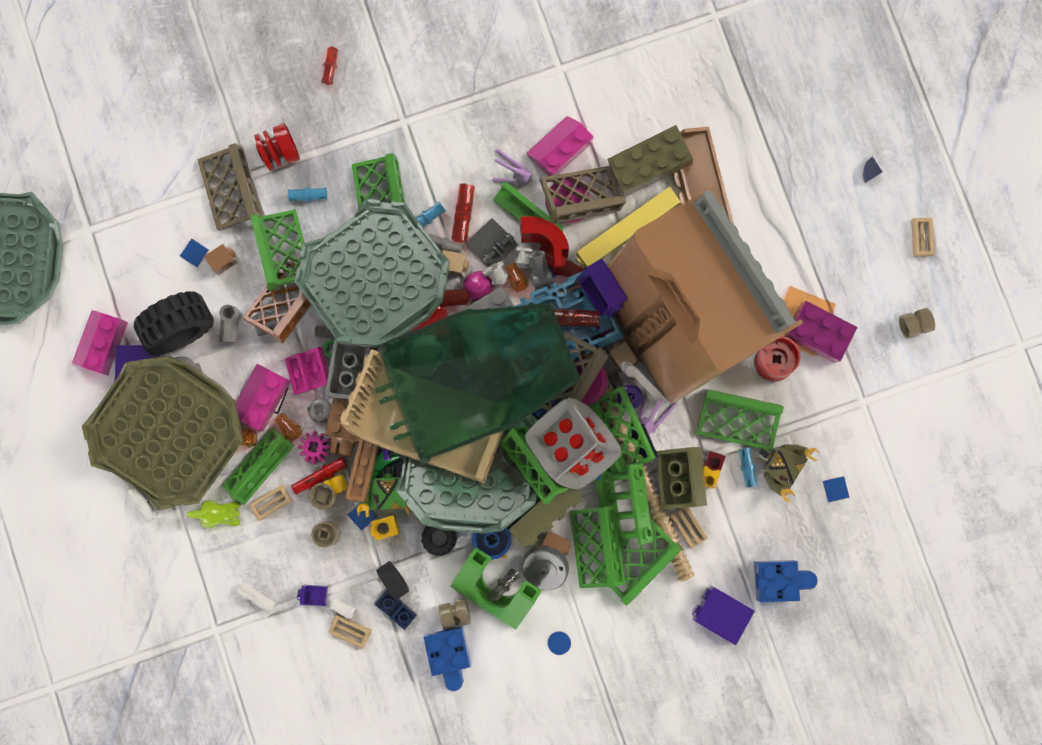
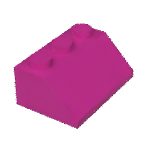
(561, 146)
(99, 342)
(261, 397)

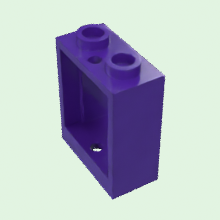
(602, 288)

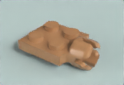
(342, 440)

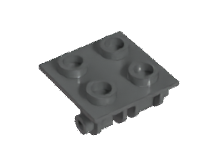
(492, 243)

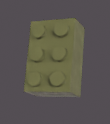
(681, 478)

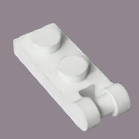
(641, 381)

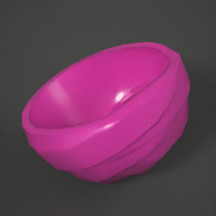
(477, 285)

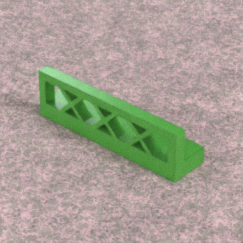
(519, 205)
(522, 447)
(259, 468)

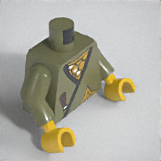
(784, 466)

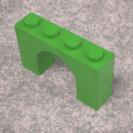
(509, 608)

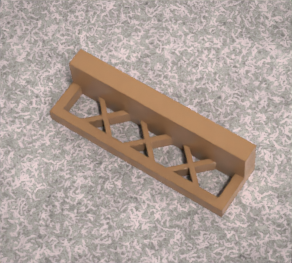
(362, 472)

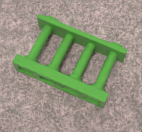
(608, 497)

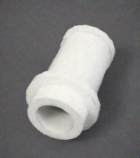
(343, 609)

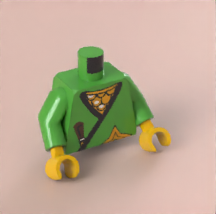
(383, 494)

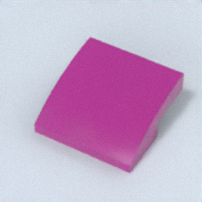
(307, 370)

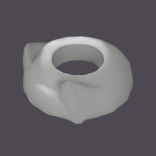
(311, 410)

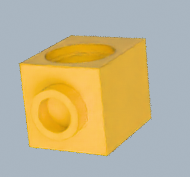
(393, 525)

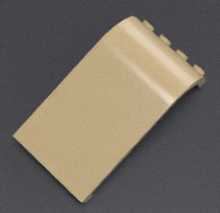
(371, 422)

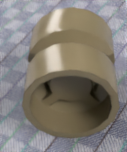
(919, 322)
(322, 496)
(326, 534)
(454, 614)

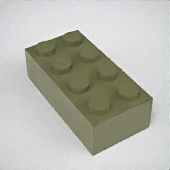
(650, 161)
(542, 515)

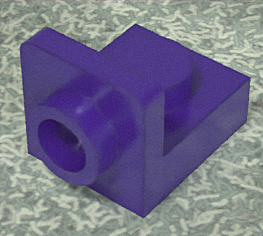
(312, 595)

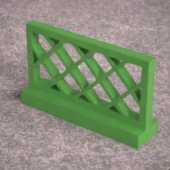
(393, 178)
(264, 246)
(743, 403)
(620, 464)
(609, 546)
(653, 568)

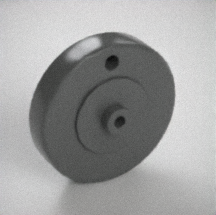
(545, 567)

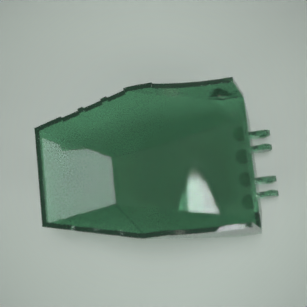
(475, 375)

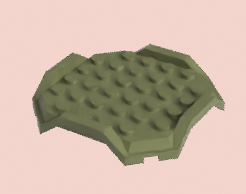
(164, 430)

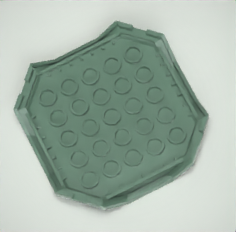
(28, 256)
(374, 275)
(461, 503)

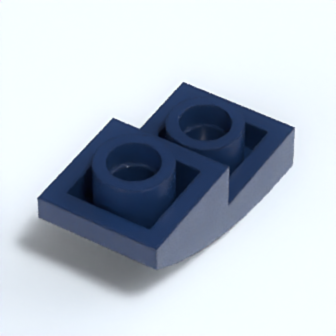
(395, 609)

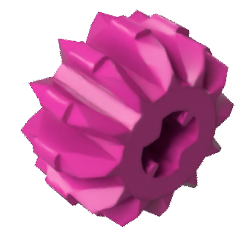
(308, 444)

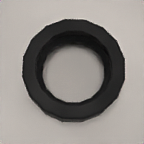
(392, 580)

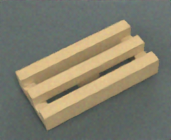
(915, 240)
(256, 511)
(697, 540)
(334, 624)

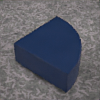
(871, 170)

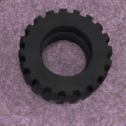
(173, 323)

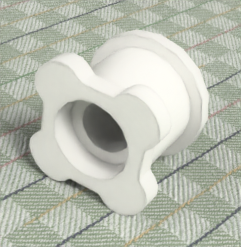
(523, 258)
(496, 274)

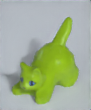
(212, 514)

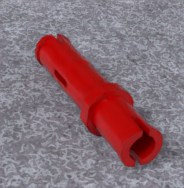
(326, 471)

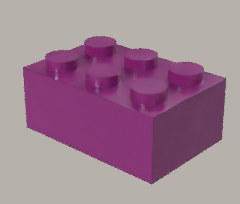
(821, 332)

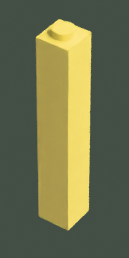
(623, 230)

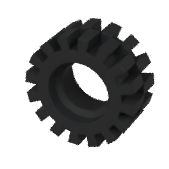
(434, 549)

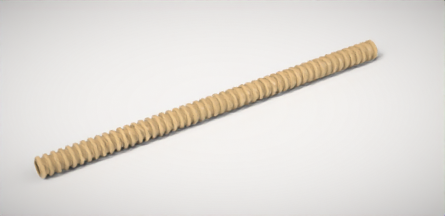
(680, 563)

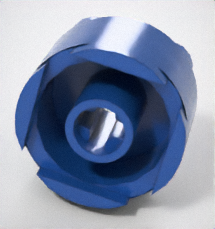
(497, 549)

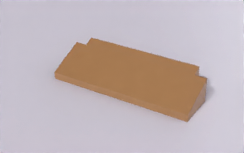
(703, 172)

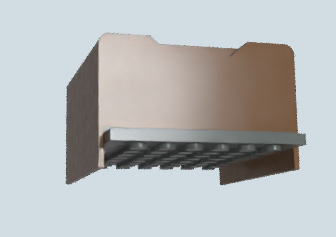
(695, 297)

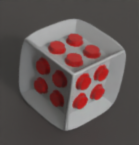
(572, 444)

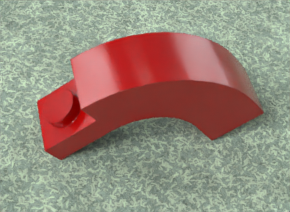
(548, 234)

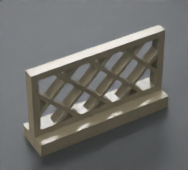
(244, 182)
(589, 207)
(588, 372)

